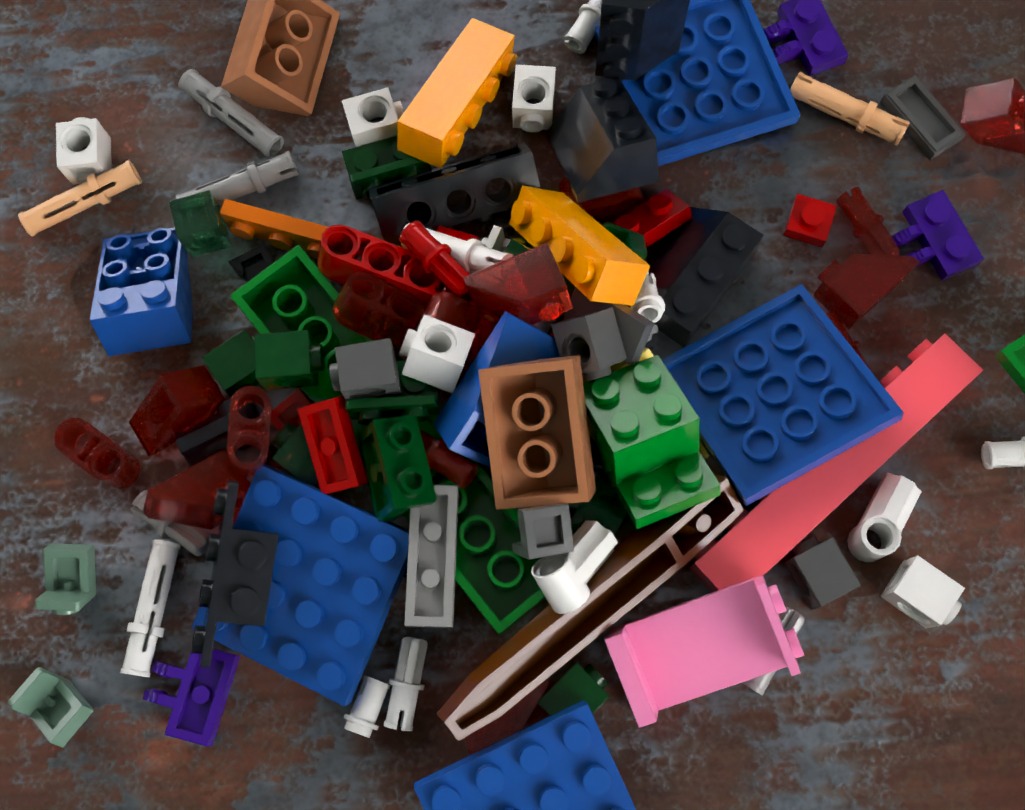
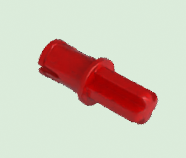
(434, 257)

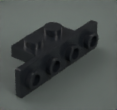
(239, 575)

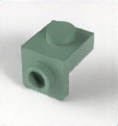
(68, 578)
(52, 705)

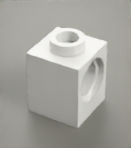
(533, 83)
(364, 108)
(72, 138)
(436, 353)
(924, 593)

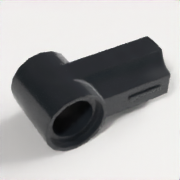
(211, 433)

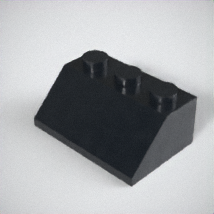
(638, 35)
(603, 141)
(698, 267)

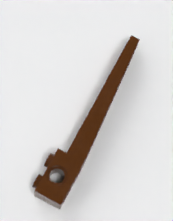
(552, 639)

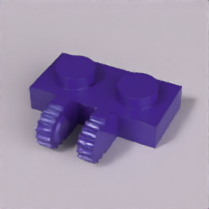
(810, 34)
(940, 234)
(199, 698)

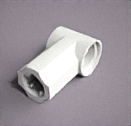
(885, 516)
(566, 575)

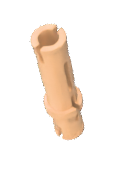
(847, 108)
(38, 219)

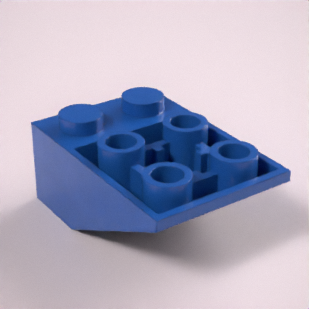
(142, 293)
(462, 417)

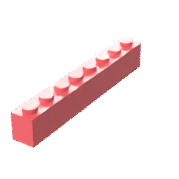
(791, 512)

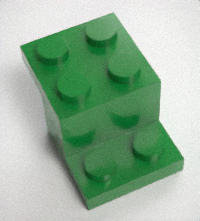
(649, 441)

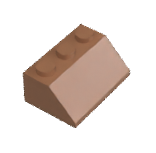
(281, 54)
(537, 432)

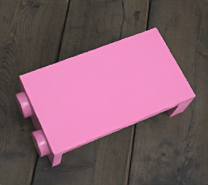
(702, 647)

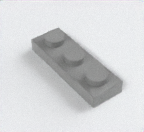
(432, 561)

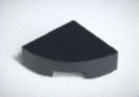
(252, 262)

